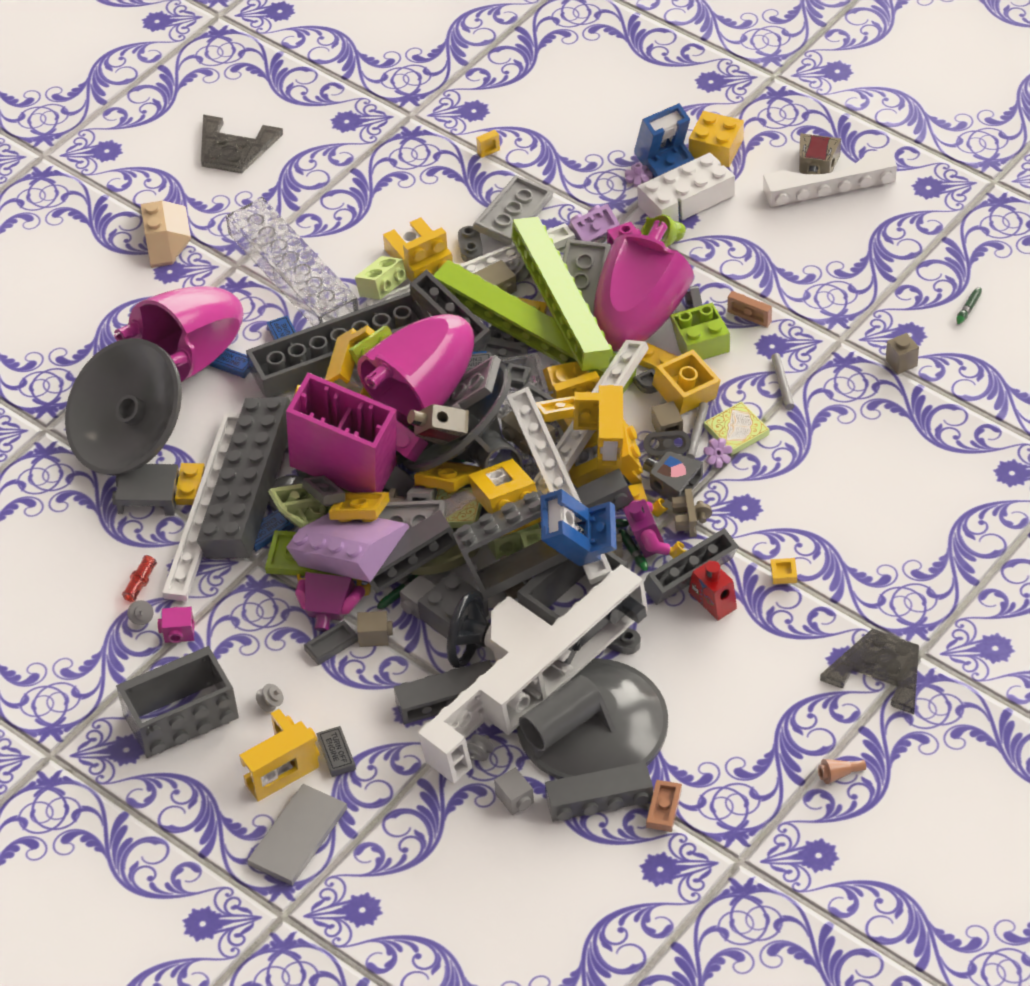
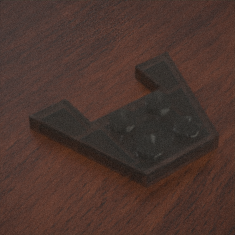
(232, 151)
(881, 658)

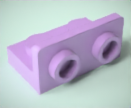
(594, 223)

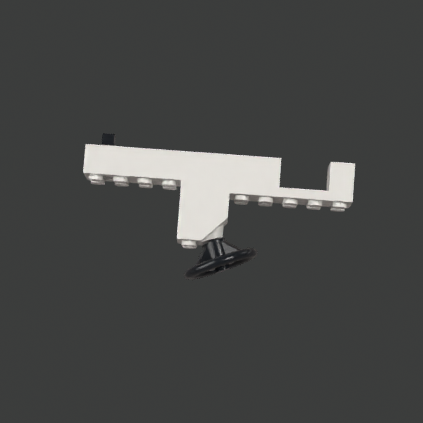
(529, 663)

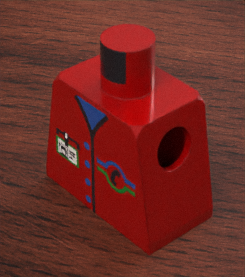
(713, 589)

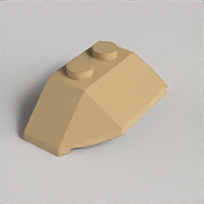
(165, 231)

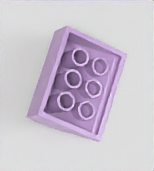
(346, 548)

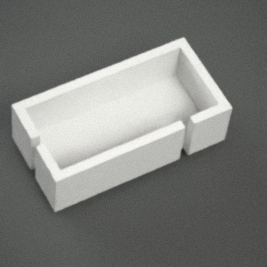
(694, 185)

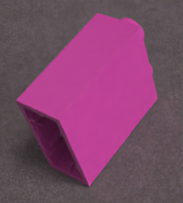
(341, 435)

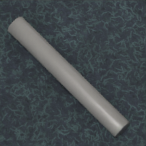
(782, 380)
(697, 430)

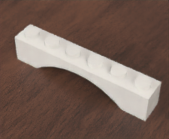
(790, 187)

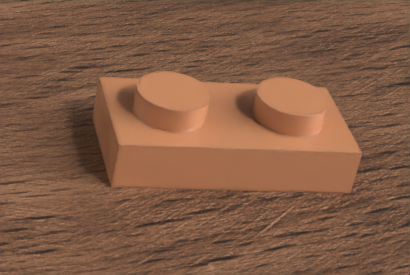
(749, 309)
(664, 805)

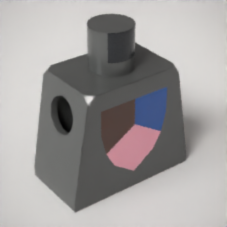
(673, 474)

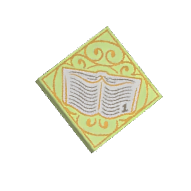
(737, 426)
(461, 507)

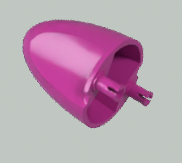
(639, 286)
(188, 324)
(418, 364)

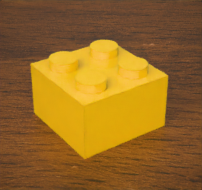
(717, 136)
(686, 381)

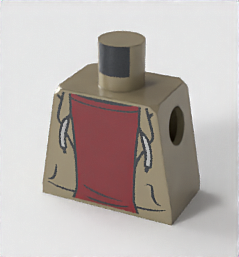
(818, 153)
(439, 423)

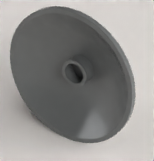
(123, 406)
(483, 434)
(596, 722)

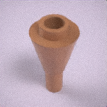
(833, 770)

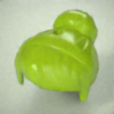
(674, 231)

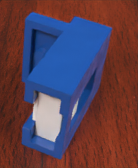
(662, 140)
(575, 529)

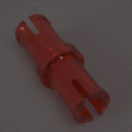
(139, 578)

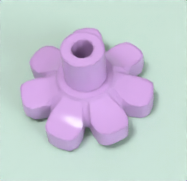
(638, 174)
(717, 452)

